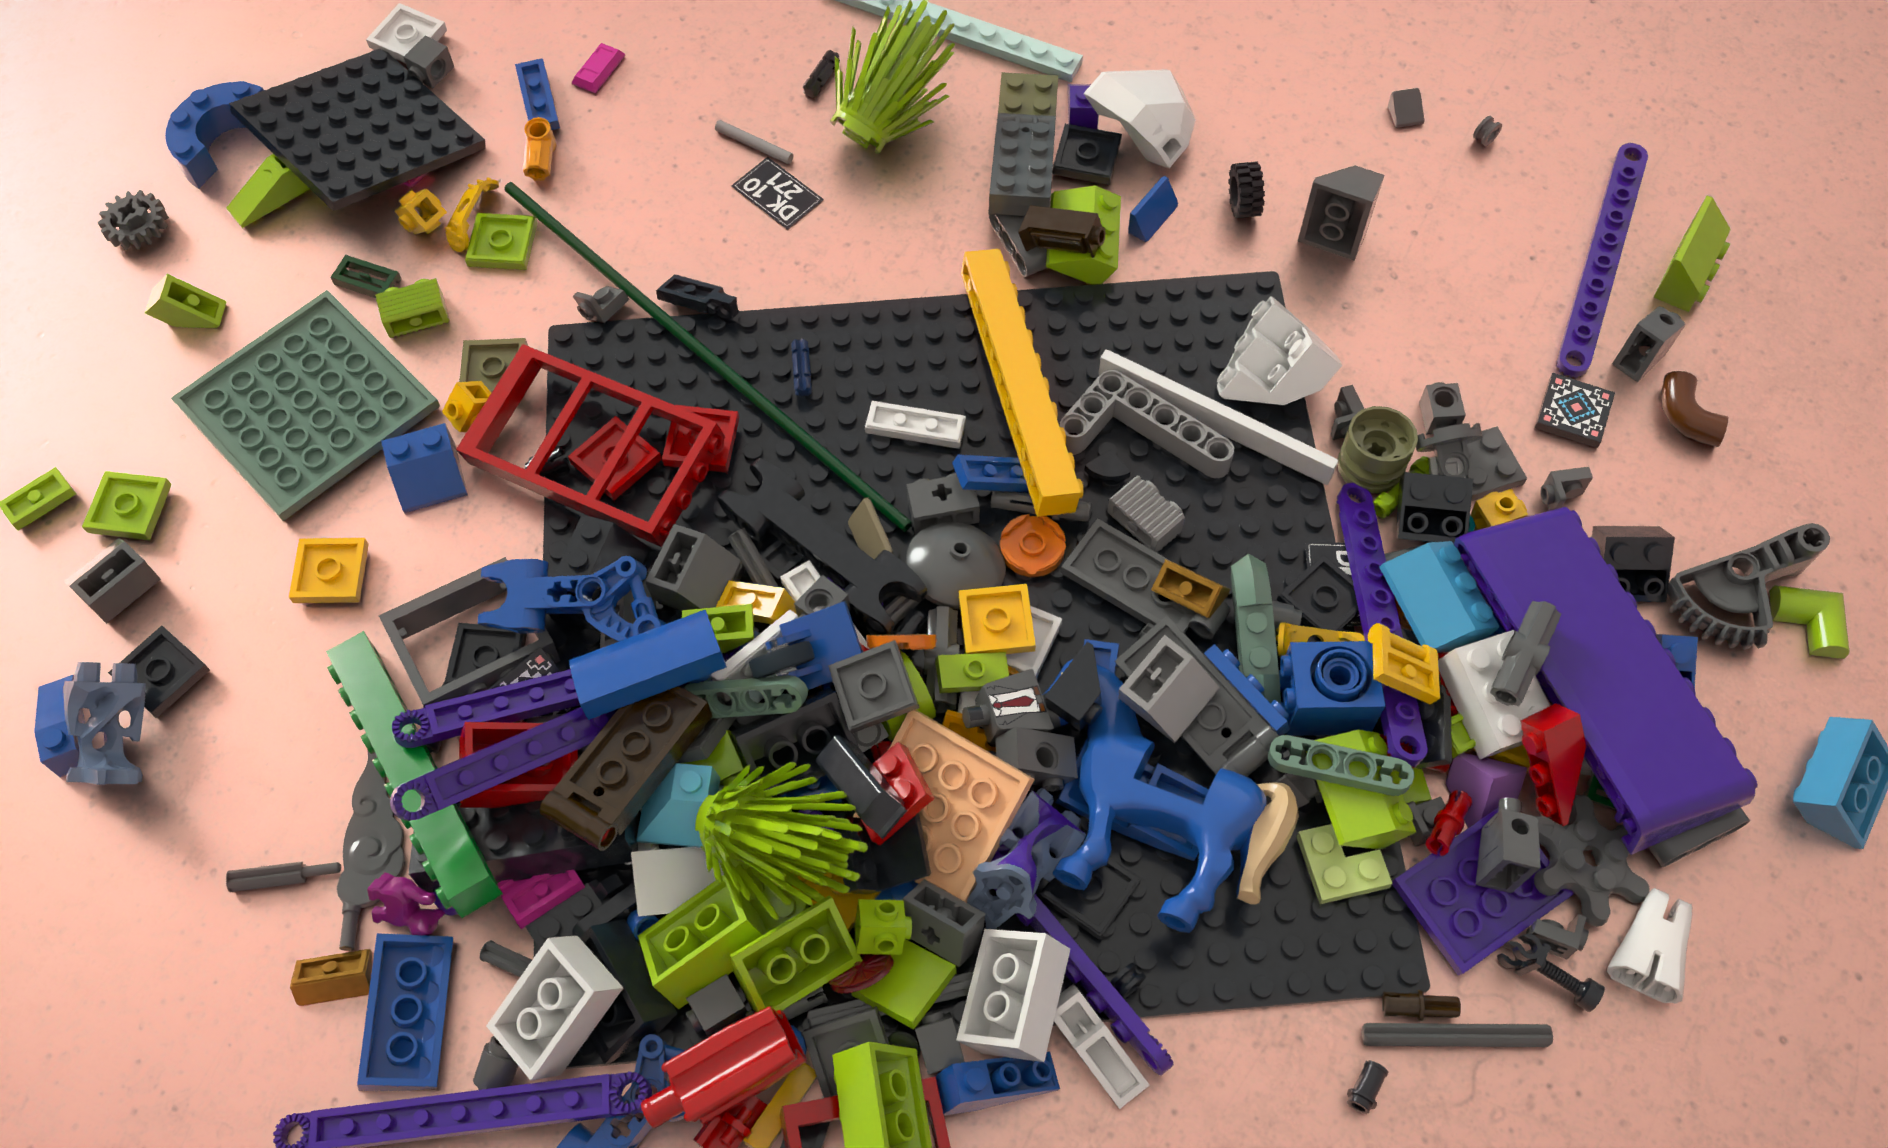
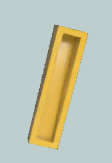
(791, 1091)

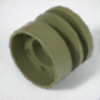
(1377, 449)

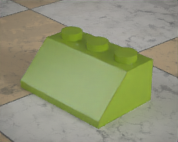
(1695, 258)
(1080, 265)
(1360, 815)
(696, 941)
(795, 957)
(881, 1097)

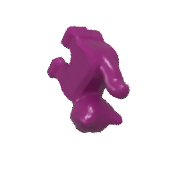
(401, 904)

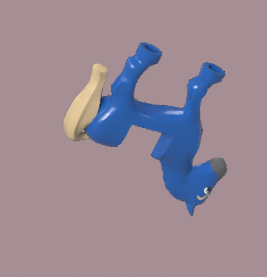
(1230, 819)

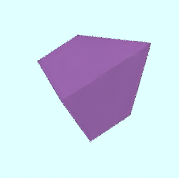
(1484, 782)

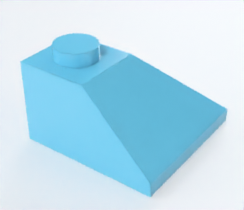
(673, 807)

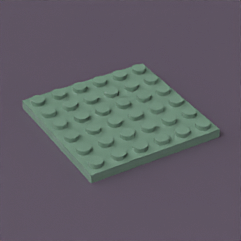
(305, 404)

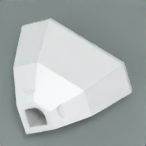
(1149, 108)
(1277, 359)

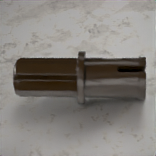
(1420, 1005)

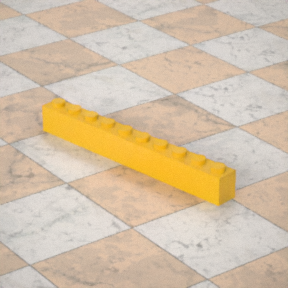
(1020, 384)

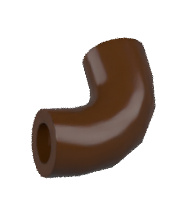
(1686, 414)

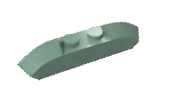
(1255, 624)

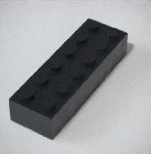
(526, 844)

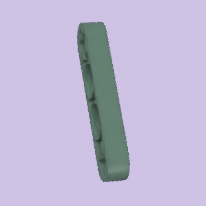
(742, 703)
(1339, 771)

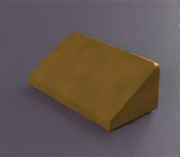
(1189, 589)
(332, 977)

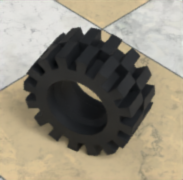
(1246, 189)

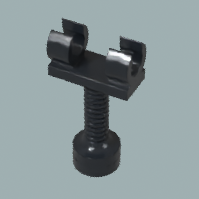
(1586, 993)

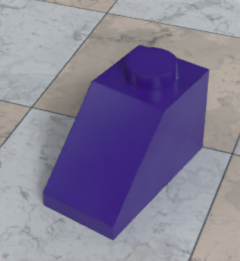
(1079, 108)

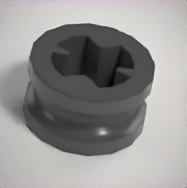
(1487, 130)

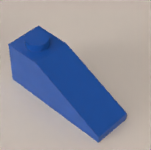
(55, 747)

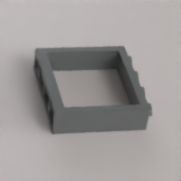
(441, 605)

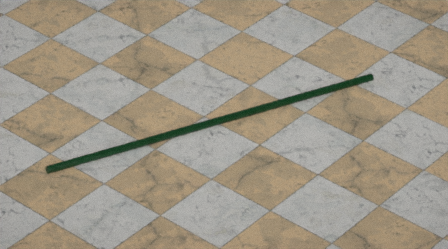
(711, 359)

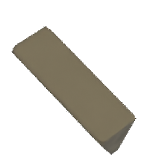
(868, 530)

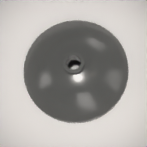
(945, 571)

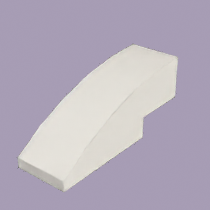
(1098, 1047)

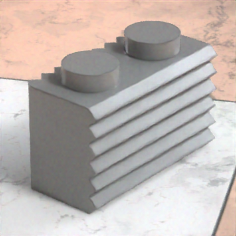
(1146, 513)

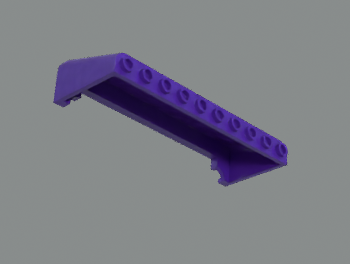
(1638, 714)

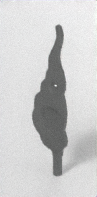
(369, 849)

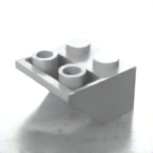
(1168, 689)

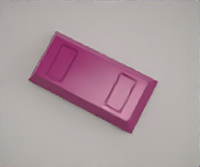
(598, 68)

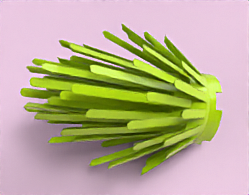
(888, 80)
(761, 833)

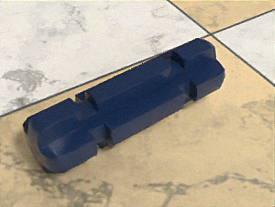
(801, 367)

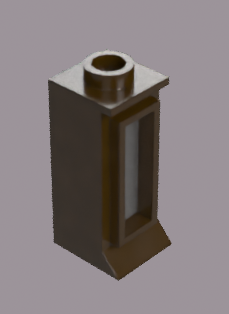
(1062, 230)

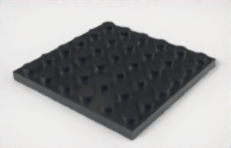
(357, 128)

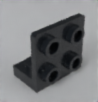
(887, 865)

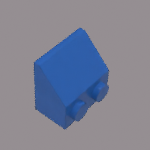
(424, 467)

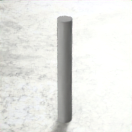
(754, 142)

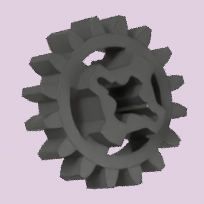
(133, 219)

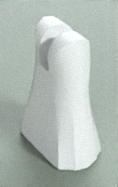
(1655, 949)

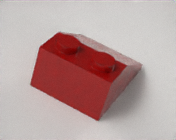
(521, 789)

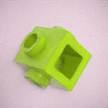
(881, 927)

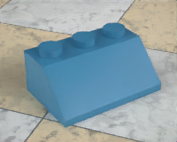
(1439, 596)
(1845, 780)

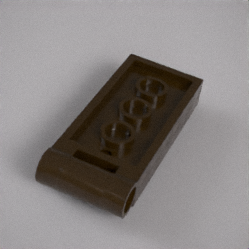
(625, 765)

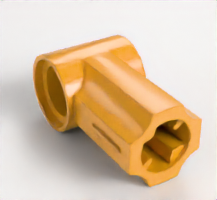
(539, 149)

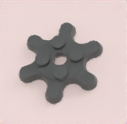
(1572, 872)

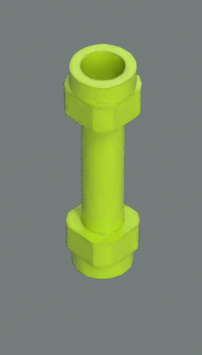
(1387, 502)

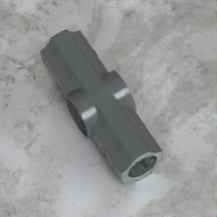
(942, 623)
(1525, 653)

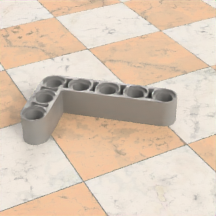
(1146, 422)

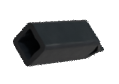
(864, 785)

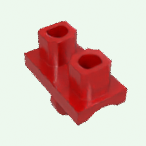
(732, 1126)

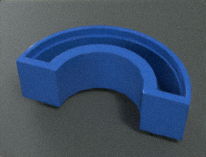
(199, 122)

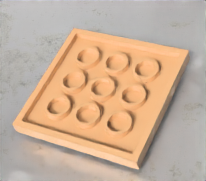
(971, 805)

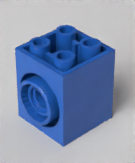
(1330, 688)

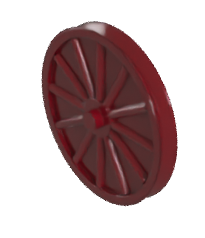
(863, 973)

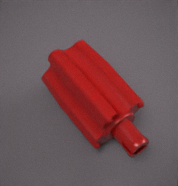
(726, 1069)

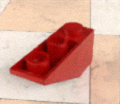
(1555, 757)

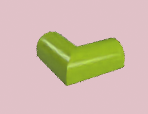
(1821, 613)

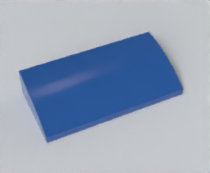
(646, 664)
(405, 1013)

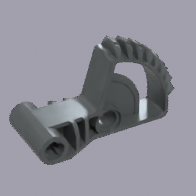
(1777, 557)

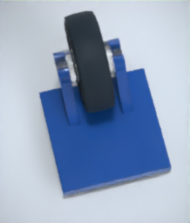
(810, 646)

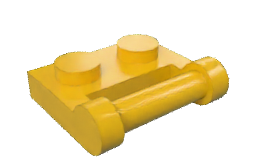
(1404, 664)

